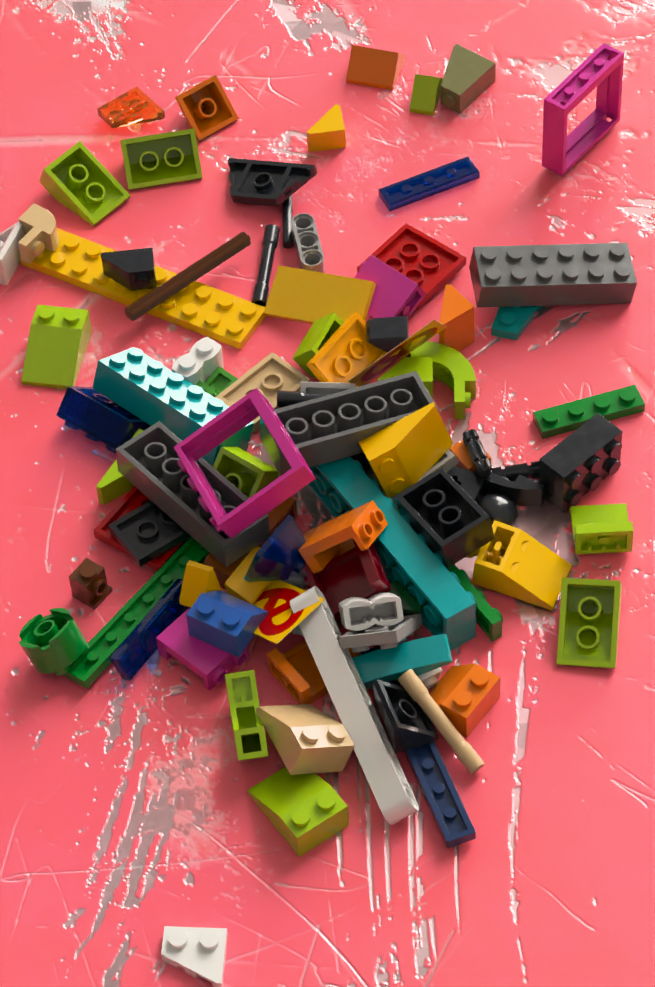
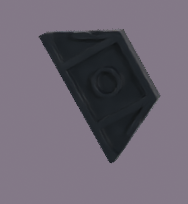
(266, 181)

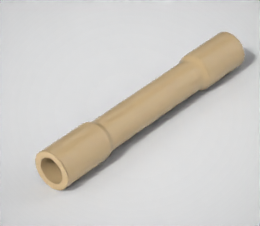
(461, 748)

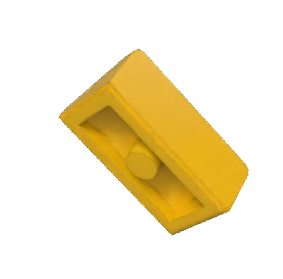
(242, 589)

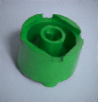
(53, 641)

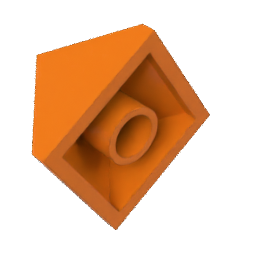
(374, 67)
(458, 316)

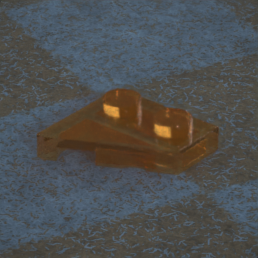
(130, 109)

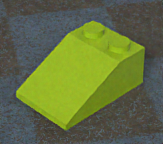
(83, 184)
(56, 346)
(589, 622)
(301, 808)

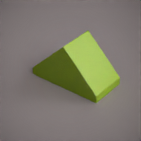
(425, 94)

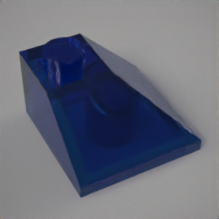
(279, 554)

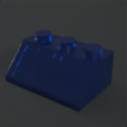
(98, 417)

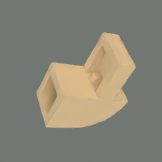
(39, 233)

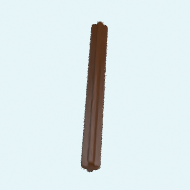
(187, 276)

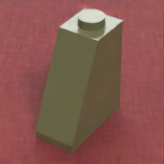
(465, 78)

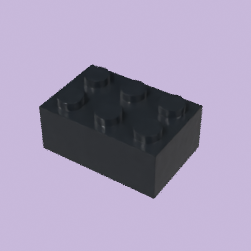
(580, 462)
(445, 517)

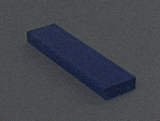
(428, 183)

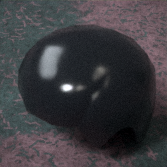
(499, 508)

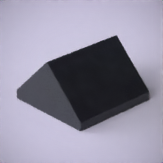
(402, 717)

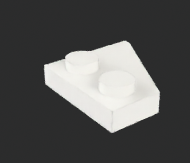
(197, 951)

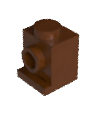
(89, 584)

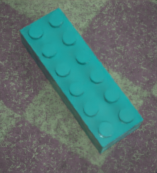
(162, 395)

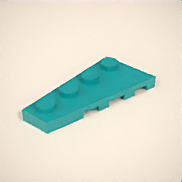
(512, 321)

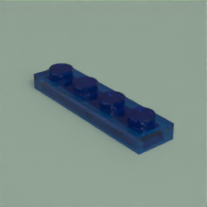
(142, 640)

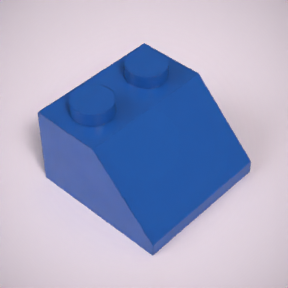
(224, 621)

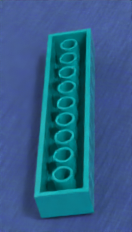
(403, 553)

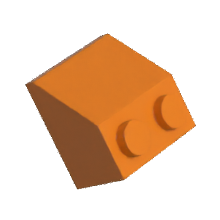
(466, 695)

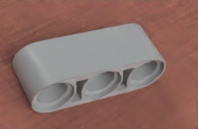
(307, 243)

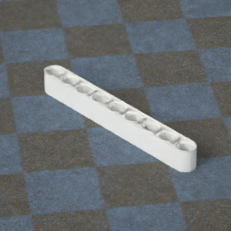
(355, 709)

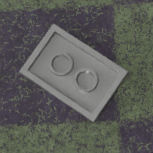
(384, 636)

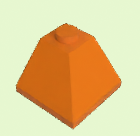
(206, 107)

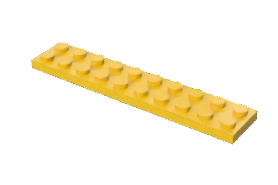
(194, 307)

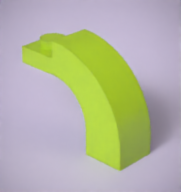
(454, 371)
(246, 723)

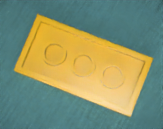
(310, 295)

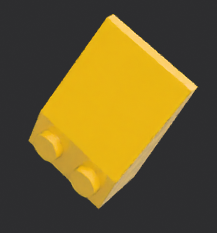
(407, 449)

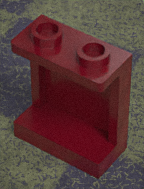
(348, 576)

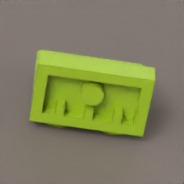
(601, 529)

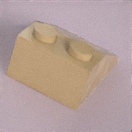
(306, 738)

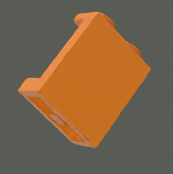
(360, 524)
(299, 673)

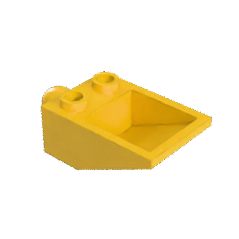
(525, 570)

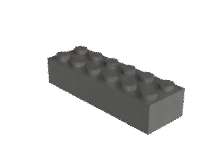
(552, 274)
(335, 423)
(153, 468)

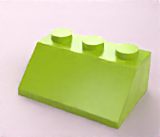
(161, 158)

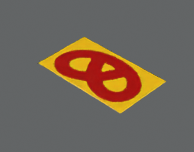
(398, 353)
(281, 619)

